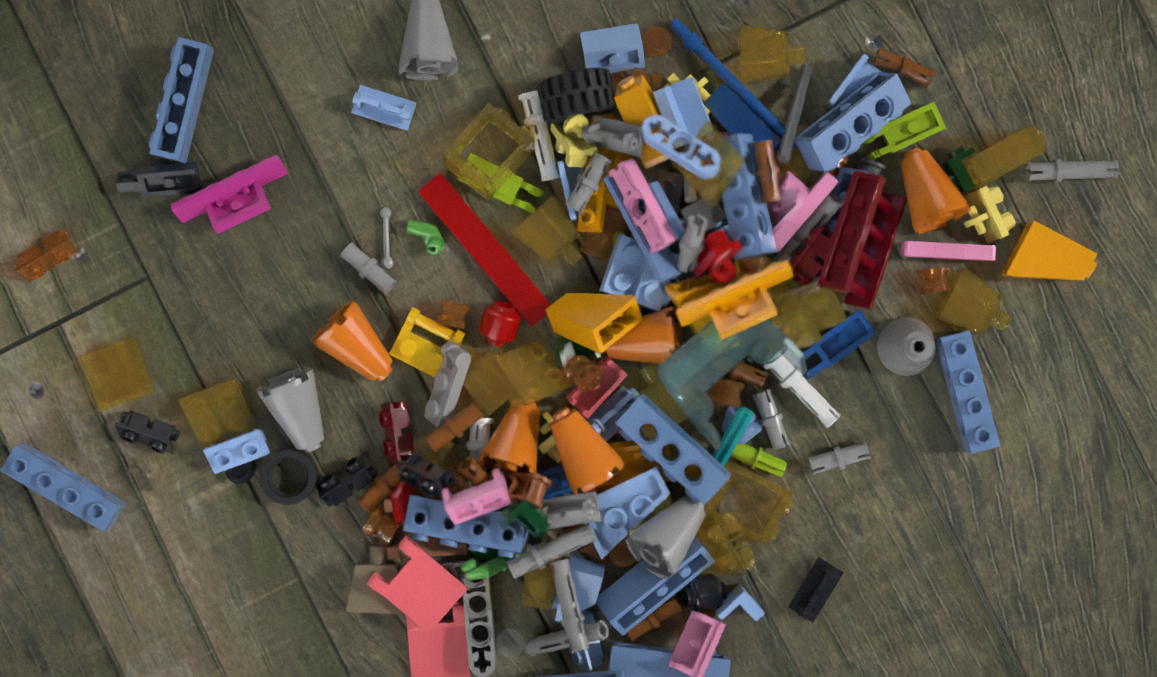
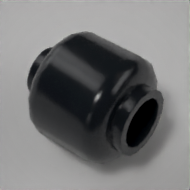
(704, 593)

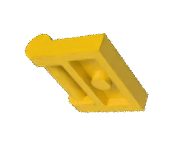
(419, 351)

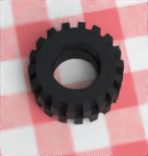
(576, 93)

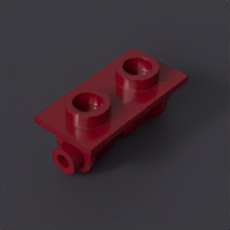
(804, 263)
(392, 421)

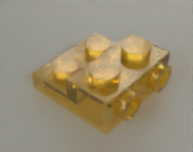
(806, 313)

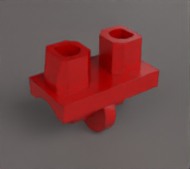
(717, 258)

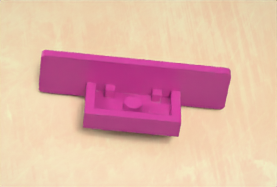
(233, 198)

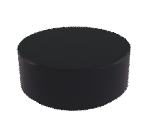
(241, 473)

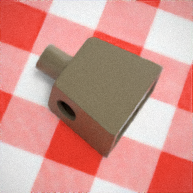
(361, 596)

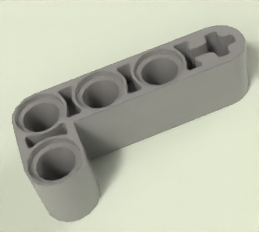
(476, 617)

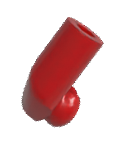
(400, 500)

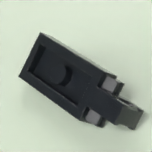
(161, 180)

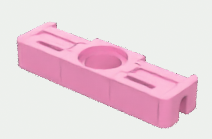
(817, 194)
(653, 221)
(948, 251)

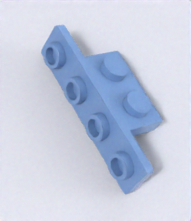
(661, 262)

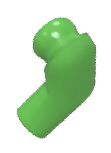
(429, 233)
(485, 570)

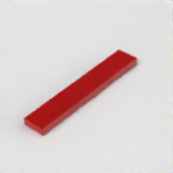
(485, 249)

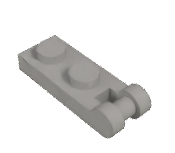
(447, 384)

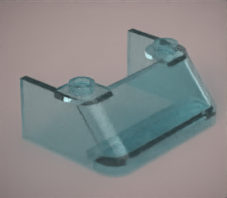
(708, 358)

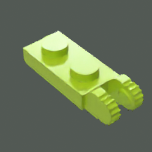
(908, 130)
(510, 188)

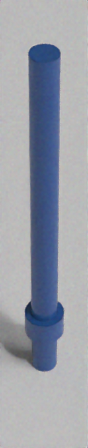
(694, 44)

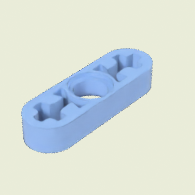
(704, 151)

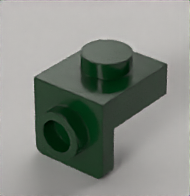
(956, 170)
(566, 349)
(531, 517)

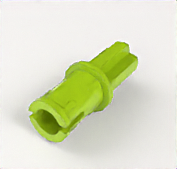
(759, 459)

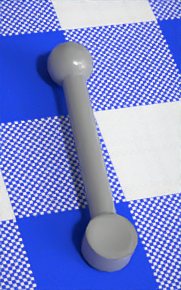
(386, 262)

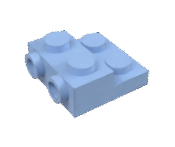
(631, 275)

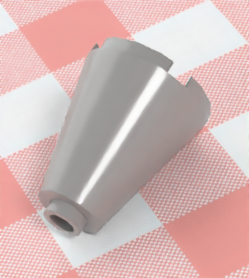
(427, 43)
(897, 342)
(295, 406)
(667, 537)

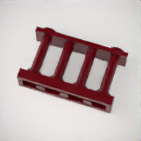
(862, 240)

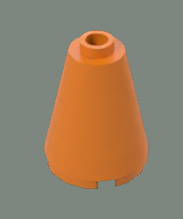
(930, 192)
(651, 339)
(354, 343)
(514, 441)
(582, 451)

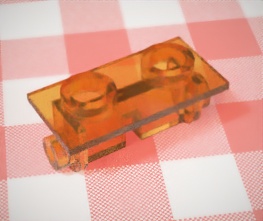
(34, 264)

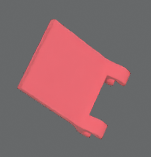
(420, 587)
(442, 650)

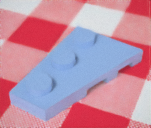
(625, 507)

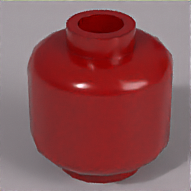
(499, 323)

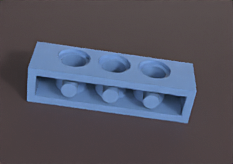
(852, 121)
(744, 205)
(967, 392)
(690, 452)
(63, 486)

